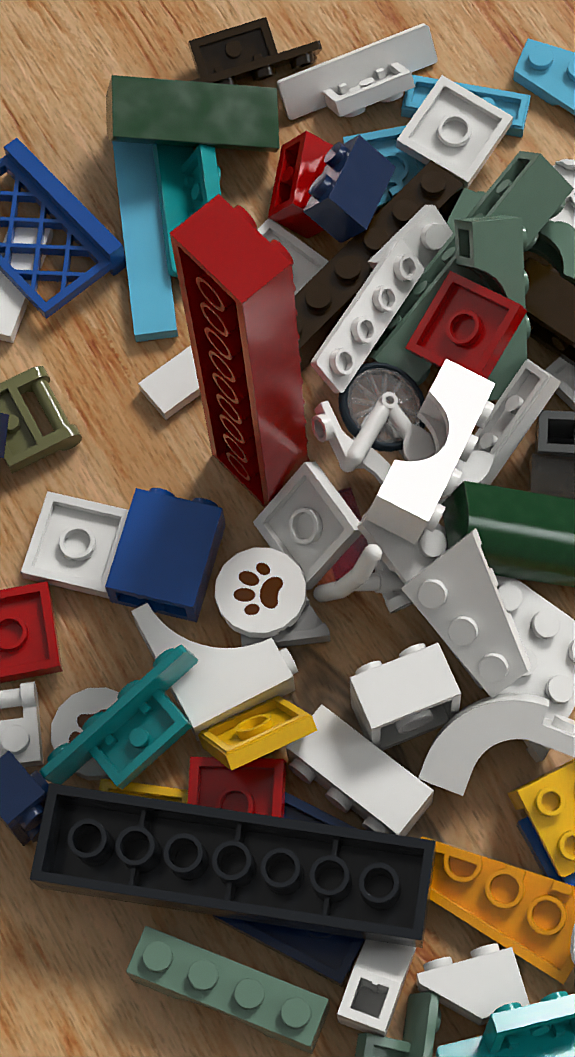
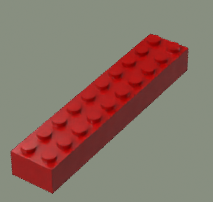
(243, 344)

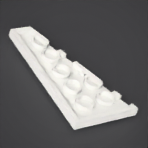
(542, 627)

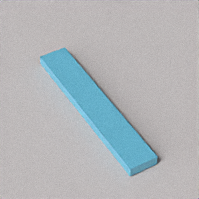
(144, 243)

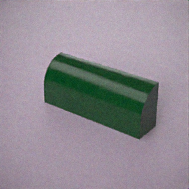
(192, 114)
(519, 530)

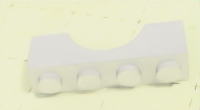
(412, 489)

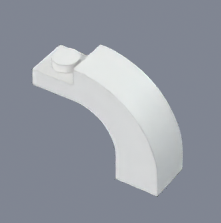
(487, 724)

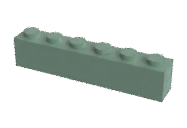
(525, 190)

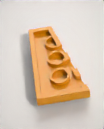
(508, 906)

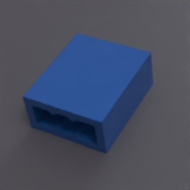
(166, 553)

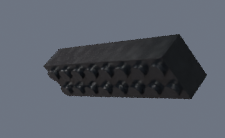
(235, 864)

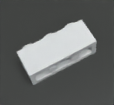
(359, 776)

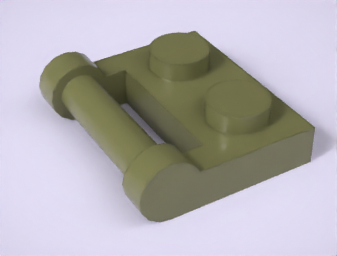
(24, 440)

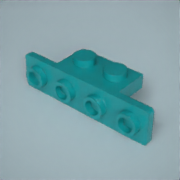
(184, 185)
(130, 730)
(523, 1031)

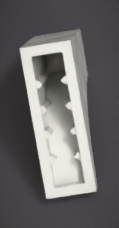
(224, 678)

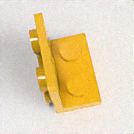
(551, 809)

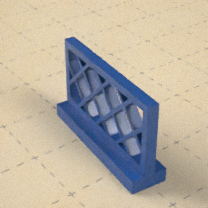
(68, 215)

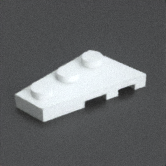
(466, 610)

